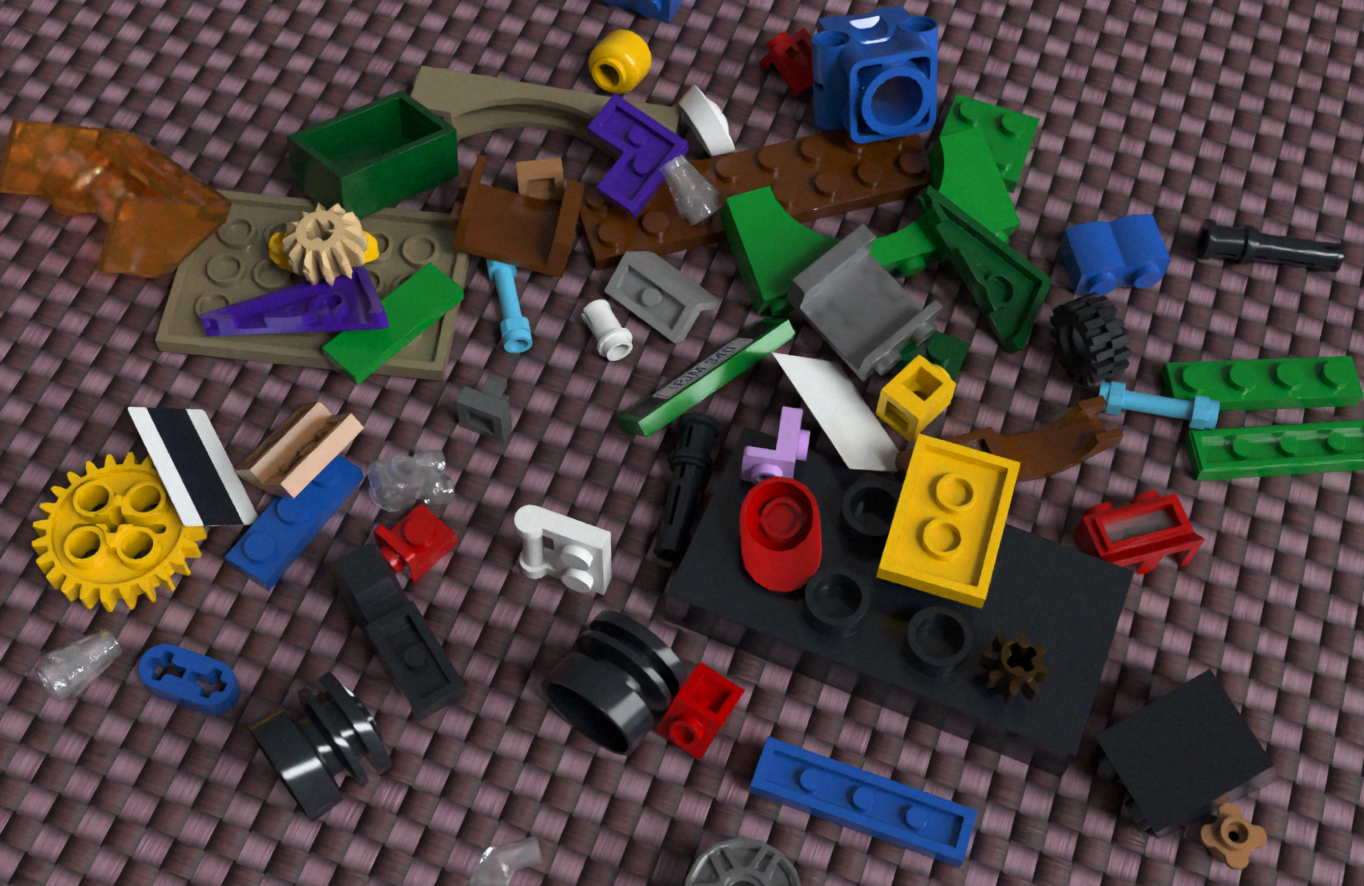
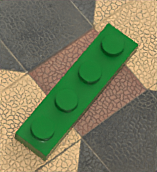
(1266, 382)

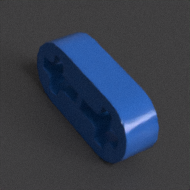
(185, 690)

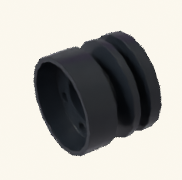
(615, 682)
(321, 745)

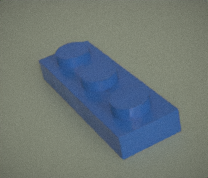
(292, 523)

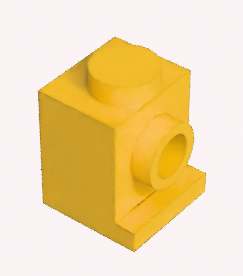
(915, 397)

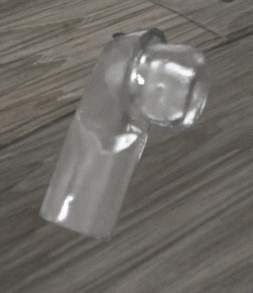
(501, 861)

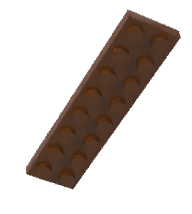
(807, 176)

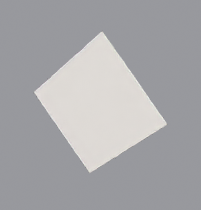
(841, 412)

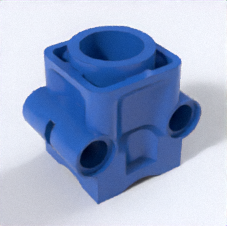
(875, 74)

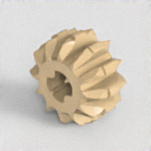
(325, 244)

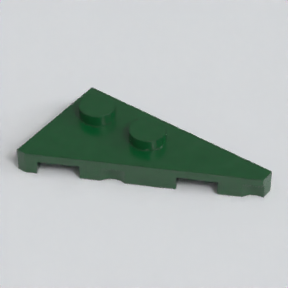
(997, 276)

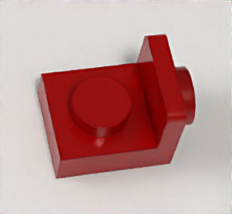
(792, 59)
(415, 542)
(699, 710)

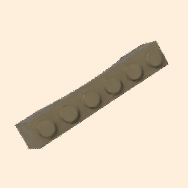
(490, 103)

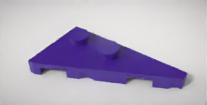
(303, 308)

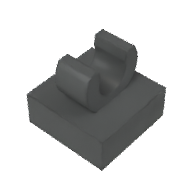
(486, 410)

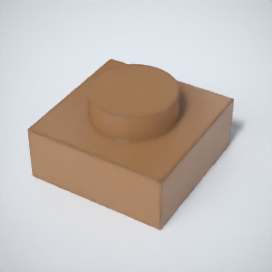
(541, 179)

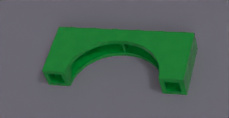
(777, 248)

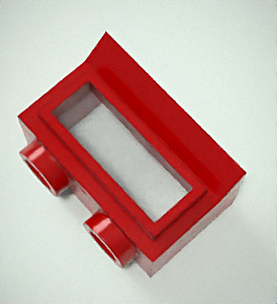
(1138, 532)

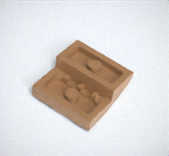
(298, 450)

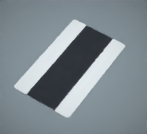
(193, 466)

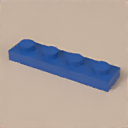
(864, 802)

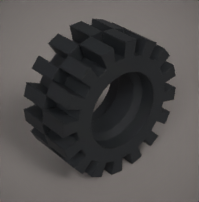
(1090, 339)

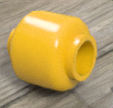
(620, 62)

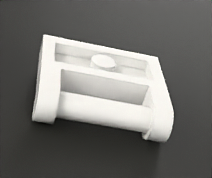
(579, 553)

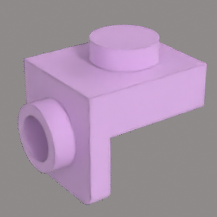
(791, 445)

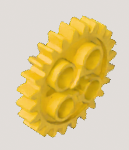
(118, 532)

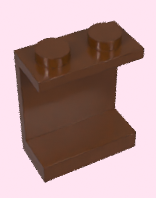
(514, 225)

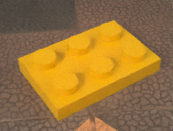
(949, 521)

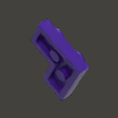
(642, 149)

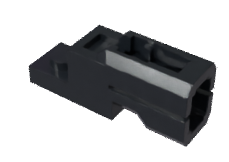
(396, 631)

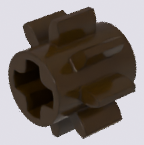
(1015, 667)

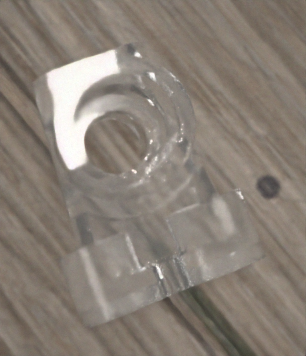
(410, 478)

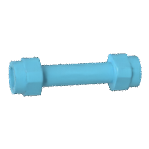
(514, 327)
(1200, 412)

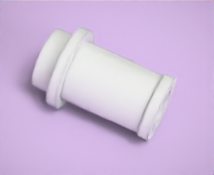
(612, 339)

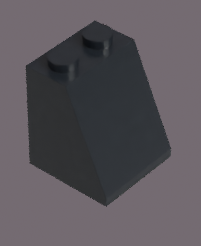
(1184, 756)

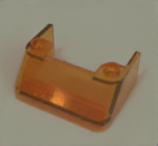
(150, 201)

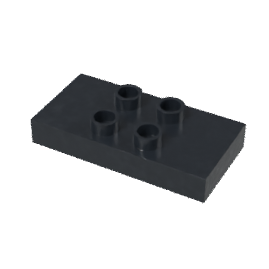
(898, 641)

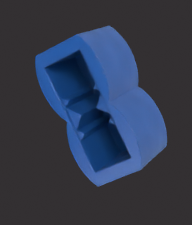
(1114, 254)

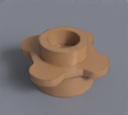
(1216, 837)

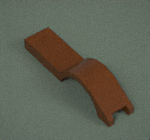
(1045, 450)

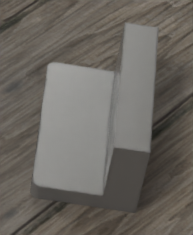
(659, 293)

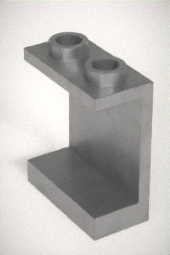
(860, 306)

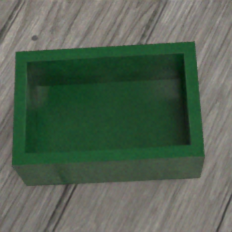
(373, 155)

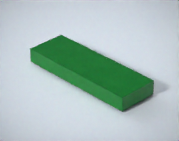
(409, 313)

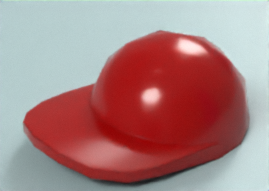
(780, 534)

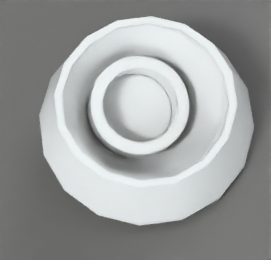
(706, 122)

